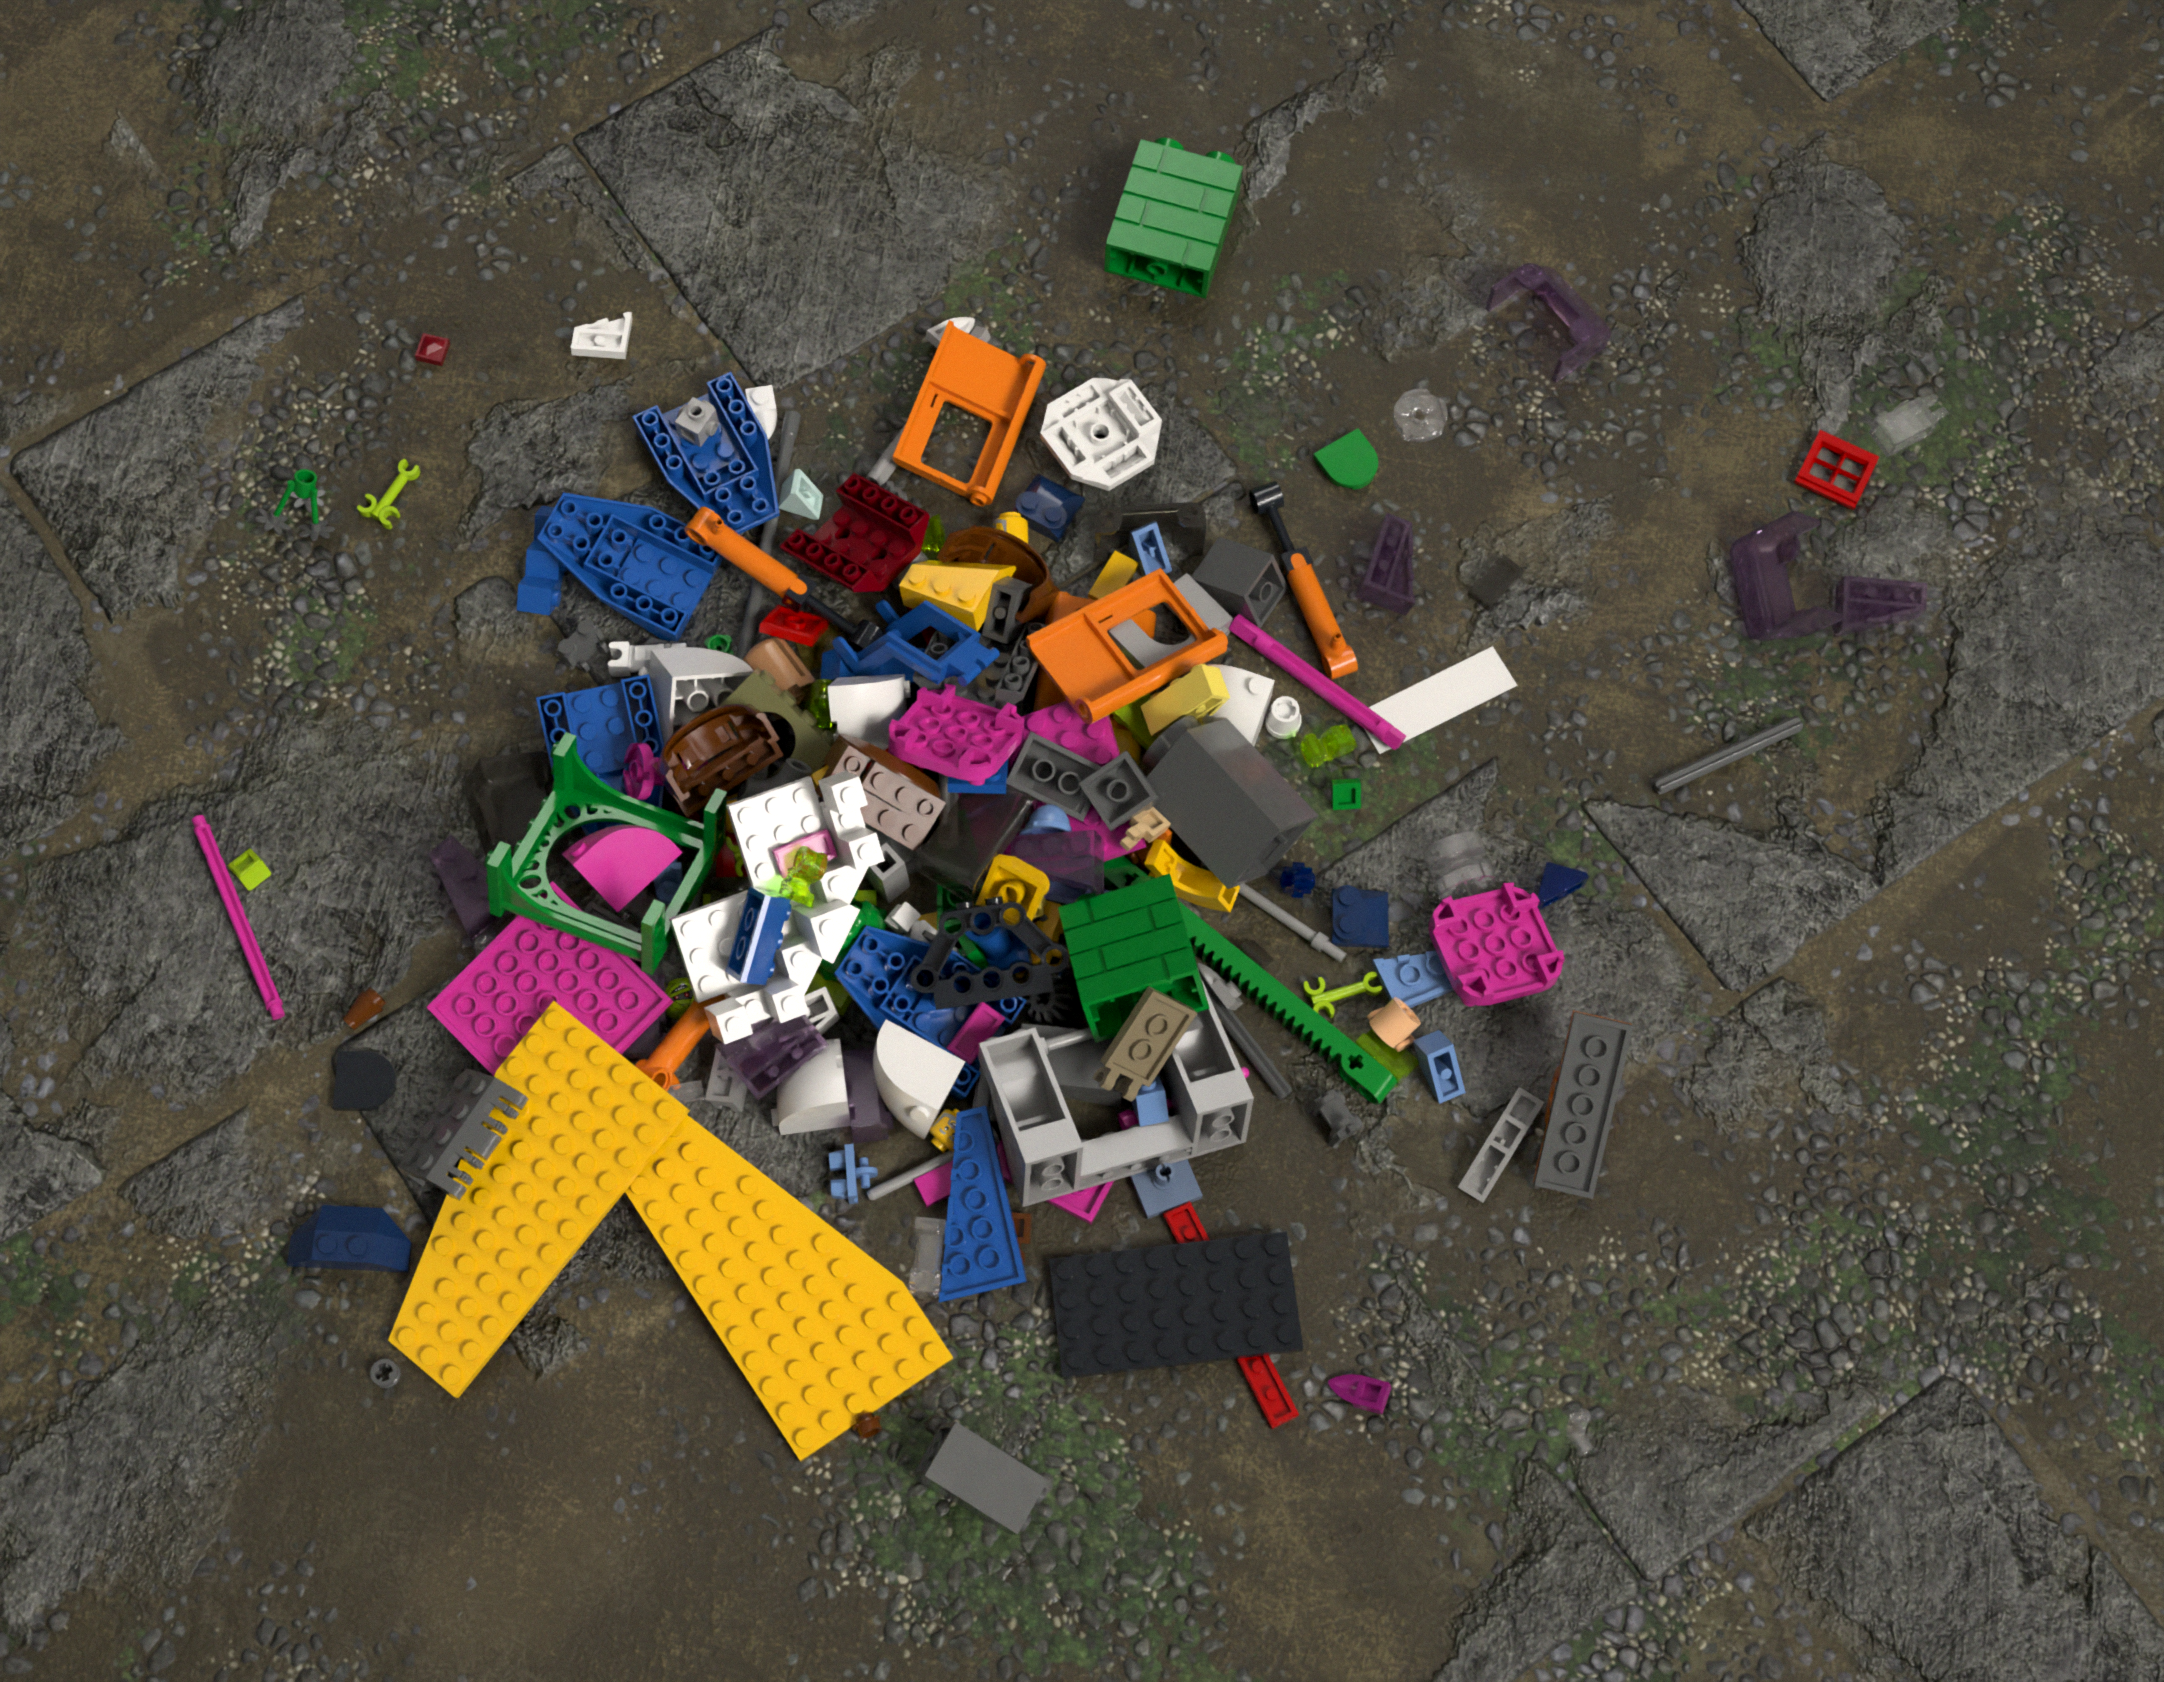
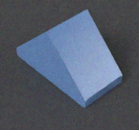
(1148, 549)

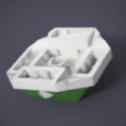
(1104, 409)

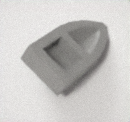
(1226, 991)

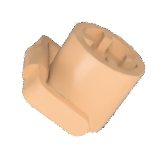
(1394, 1024)

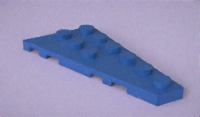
(980, 1227)

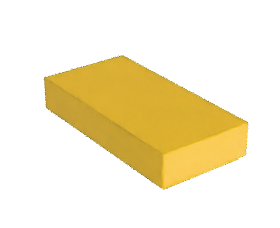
(1114, 576)

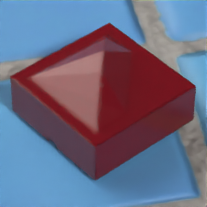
(432, 349)

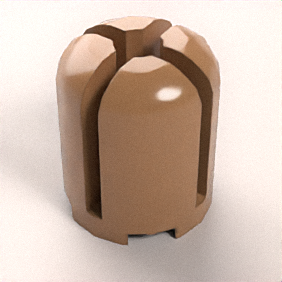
(784, 664)

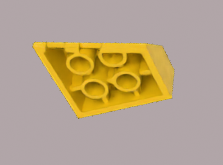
(954, 587)

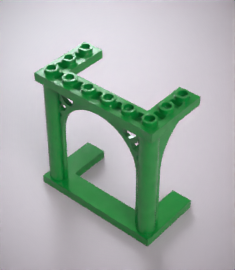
(581, 788)

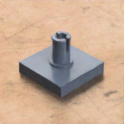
(1166, 1187)

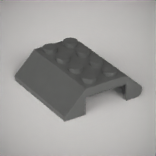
(458, 1127)

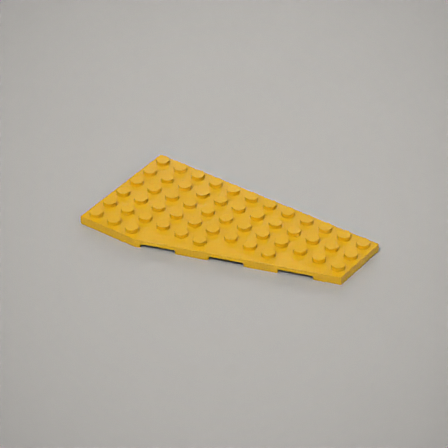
(535, 1199)
(787, 1294)

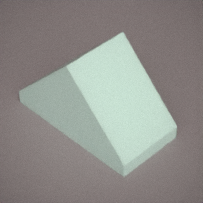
(800, 496)

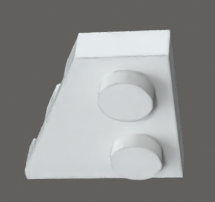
(603, 338)

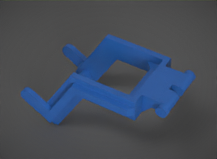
(962, 660)

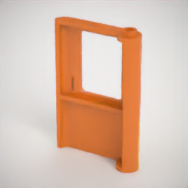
(1091, 666)

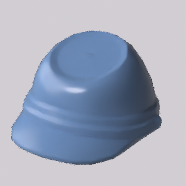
(1047, 820)

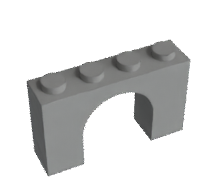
(1144, 651)
(887, 877)

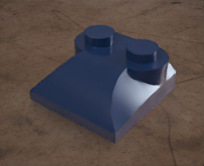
(1048, 507)
(1359, 918)

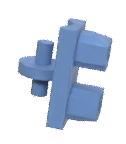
(668, 882)
(847, 1187)

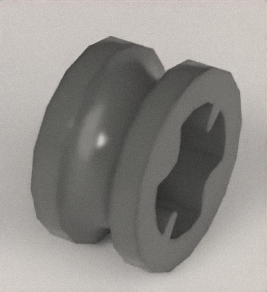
(376, 1370)

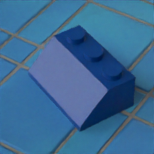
(758, 936)

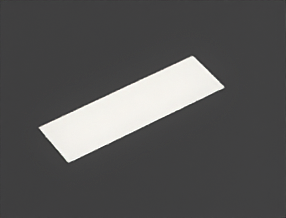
(1444, 695)

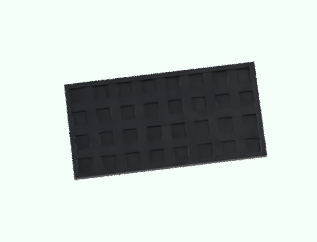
(1175, 1305)

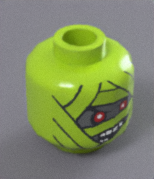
(682, 995)

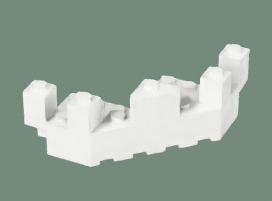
(809, 933)

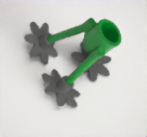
(303, 489)

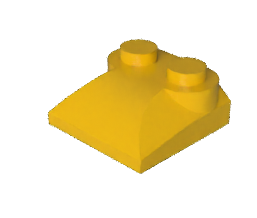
(1015, 881)

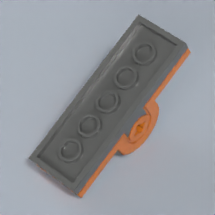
(1582, 1104)

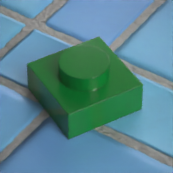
(1346, 794)
(972, 952)

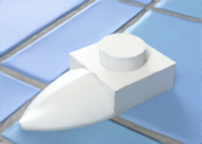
(935, 333)
(763, 405)

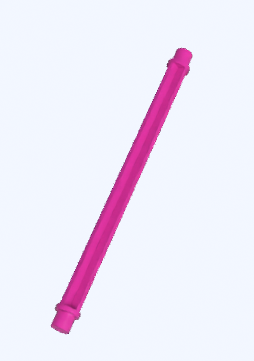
(236, 913)

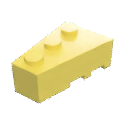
(1194, 694)

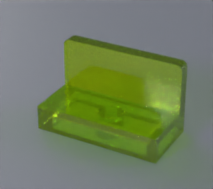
(1398, 1063)

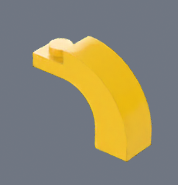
(1189, 881)

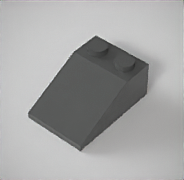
(1052, 775)

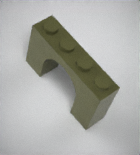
(763, 693)

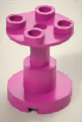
(641, 774)

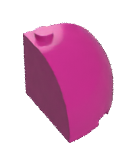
(621, 860)

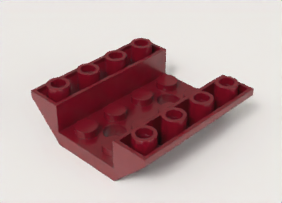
(876, 526)

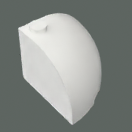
(691, 683)
(1248, 701)
(867, 705)
(913, 1076)
(814, 1095)

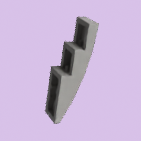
(1501, 1144)

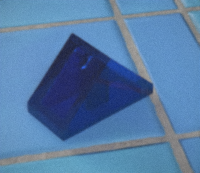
(1558, 883)

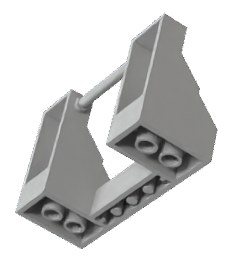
(1040, 1137)

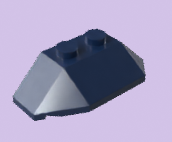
(350, 1241)

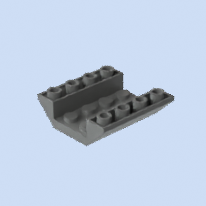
(1001, 681)

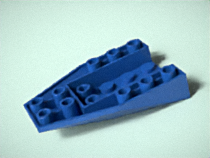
(729, 470)
(632, 560)
(605, 725)
(880, 984)

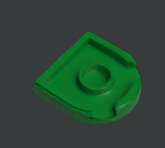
(1348, 461)

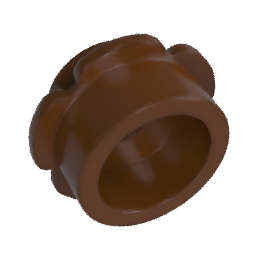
(867, 1425)

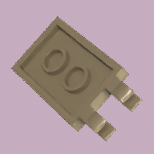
(1144, 1043)

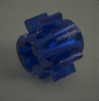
(1297, 880)

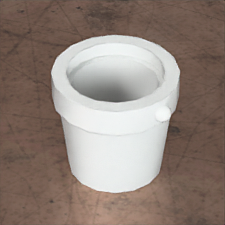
(1283, 718)

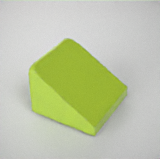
(249, 869)

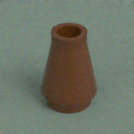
(364, 1008)

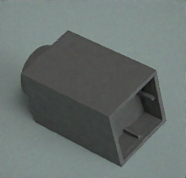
(1225, 799)

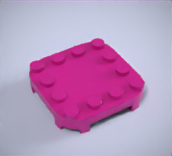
(956, 735)
(1495, 946)

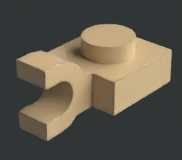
(1145, 825)

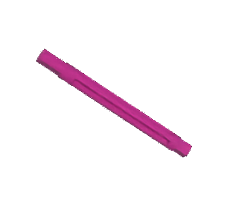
(1317, 682)

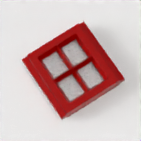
(1836, 469)

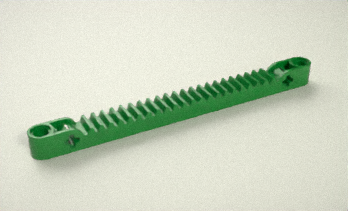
(1369, 1080)

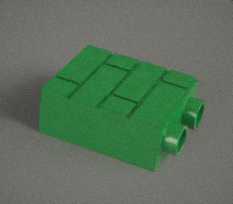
(1173, 217)
(1128, 943)

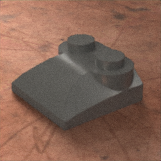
(1119, 791)

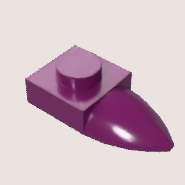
(1362, 1391)

